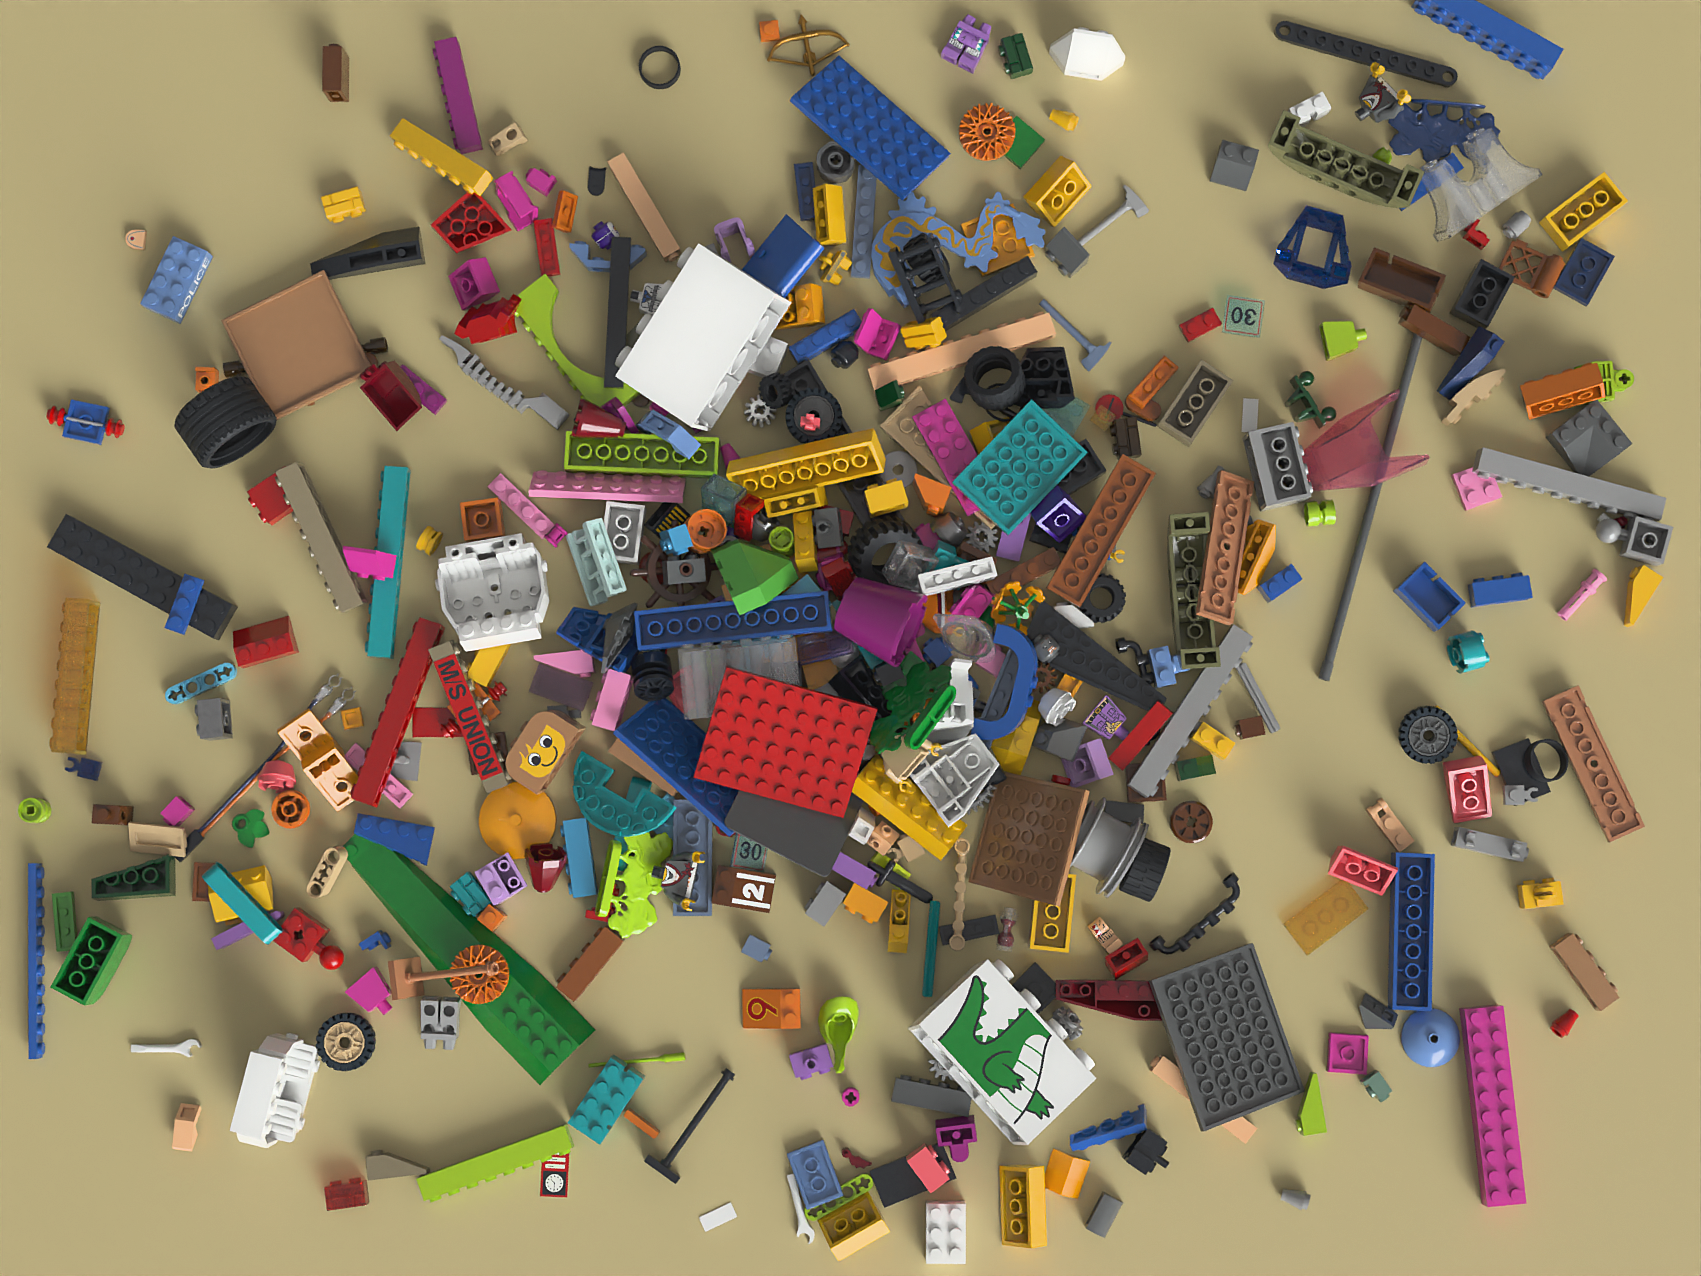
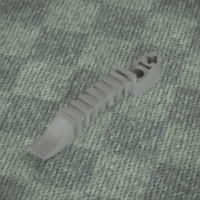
(541, 405)

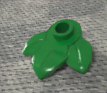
(253, 827)

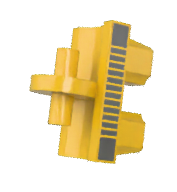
(839, 260)

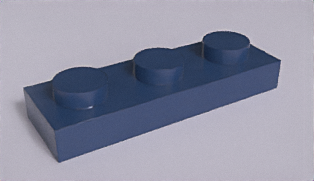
(805, 183)

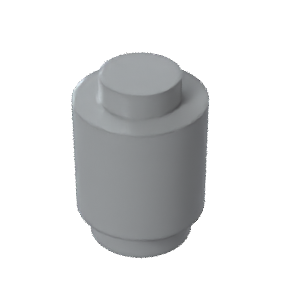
(1516, 225)

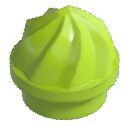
(1383, 155)

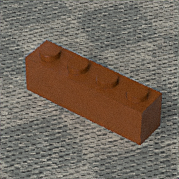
(1027, 571)
(591, 962)

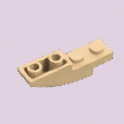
(1476, 390)

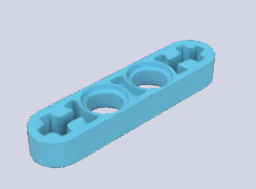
(201, 684)

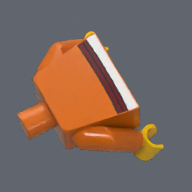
(937, 604)

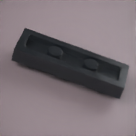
(973, 929)

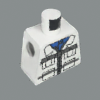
(647, 298)

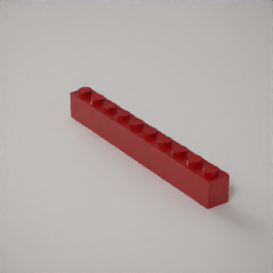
(397, 713)

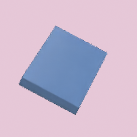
(815, 1174)

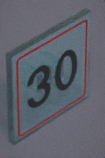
(1243, 316)
(748, 854)

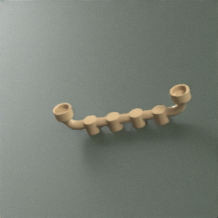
(957, 941)

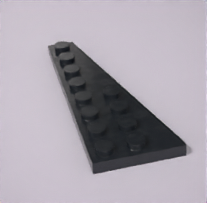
(1089, 661)

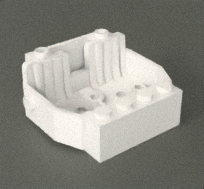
(468, 598)
(275, 1090)

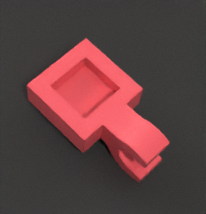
(810, 423)

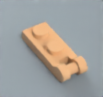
(1390, 826)

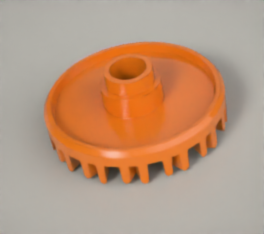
(989, 119)
(481, 989)

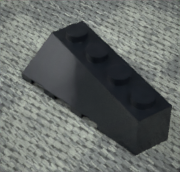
(858, 685)

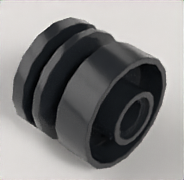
(652, 676)

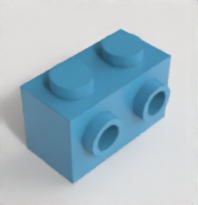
(675, 540)

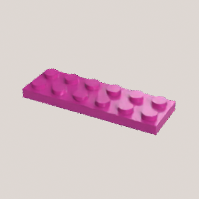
(948, 445)

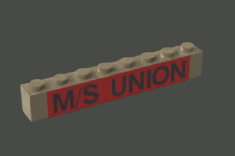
(470, 715)

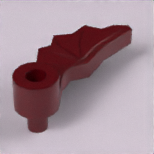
(855, 1160)

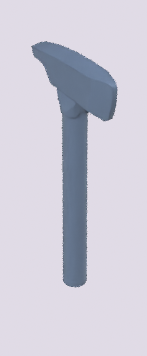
(1095, 353)

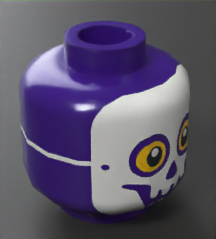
(603, 234)

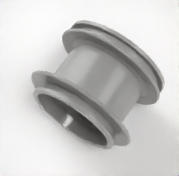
(1106, 846)

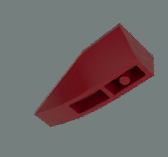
(1117, 997)

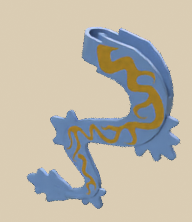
(916, 219)

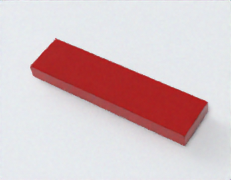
(1140, 735)

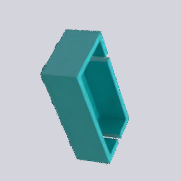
(606, 1099)

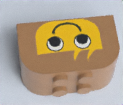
(542, 749)

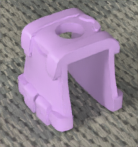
(734, 226)

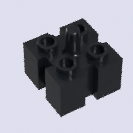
(1146, 1151)

